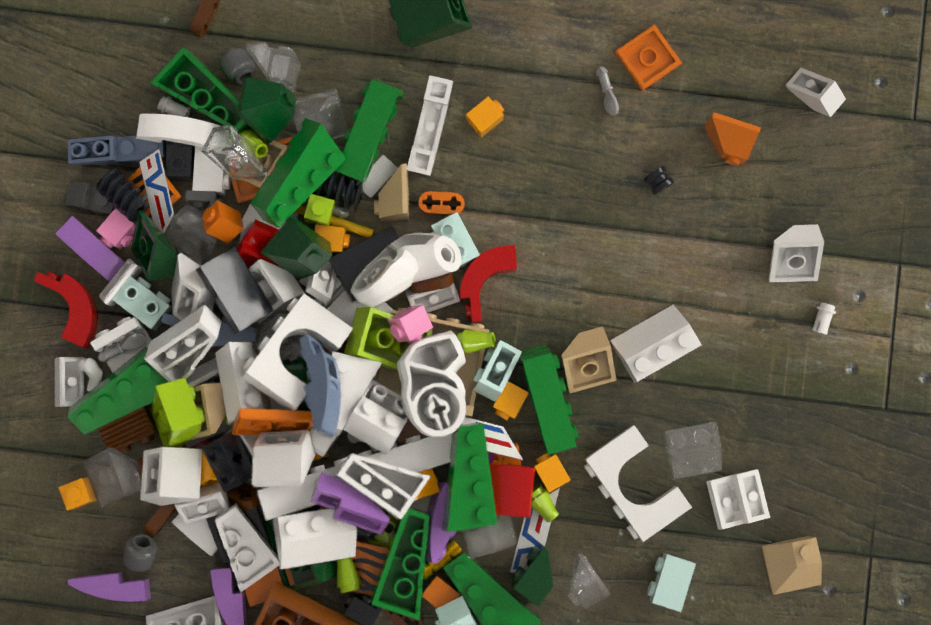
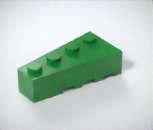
(201, 89)
(117, 395)
(548, 399)
(469, 481)
(402, 570)

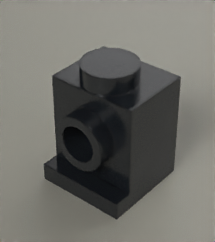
(361, 609)

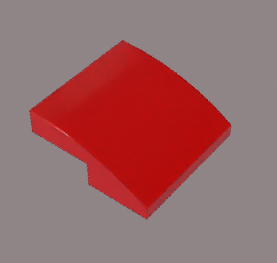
(254, 241)
(512, 489)

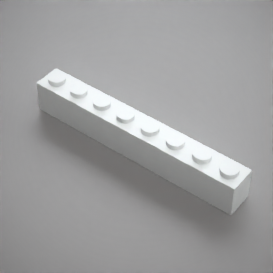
(414, 456)

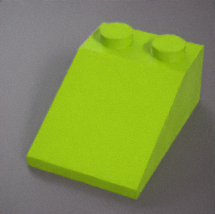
(373, 338)
(176, 413)

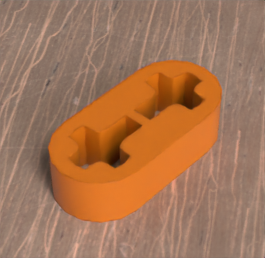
(441, 197)

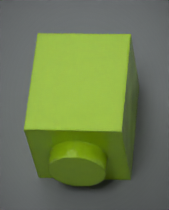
(319, 210)

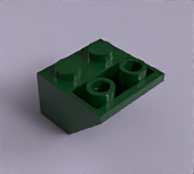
(535, 578)

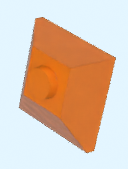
(731, 138)

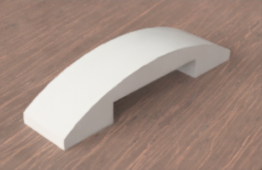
(430, 125)
(173, 128)

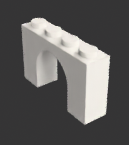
(268, 372)
(642, 519)

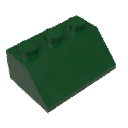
(306, 574)

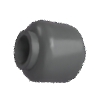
(237, 65)
(139, 553)

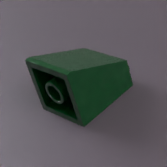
(428, 20)

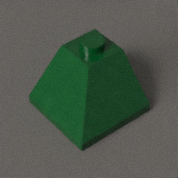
(266, 107)
(153, 249)
(298, 249)

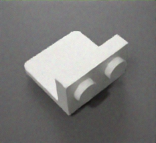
(108, 339)

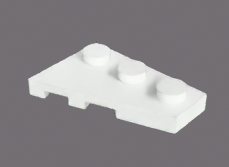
(246, 548)

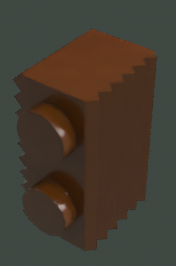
(129, 430)

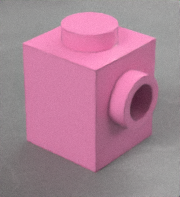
(116, 230)
(410, 324)

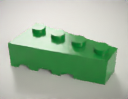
(369, 129)
(298, 174)
(486, 596)

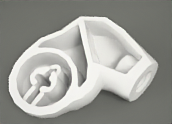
(403, 262)
(430, 387)

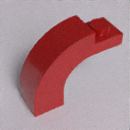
(492, 262)
(82, 307)

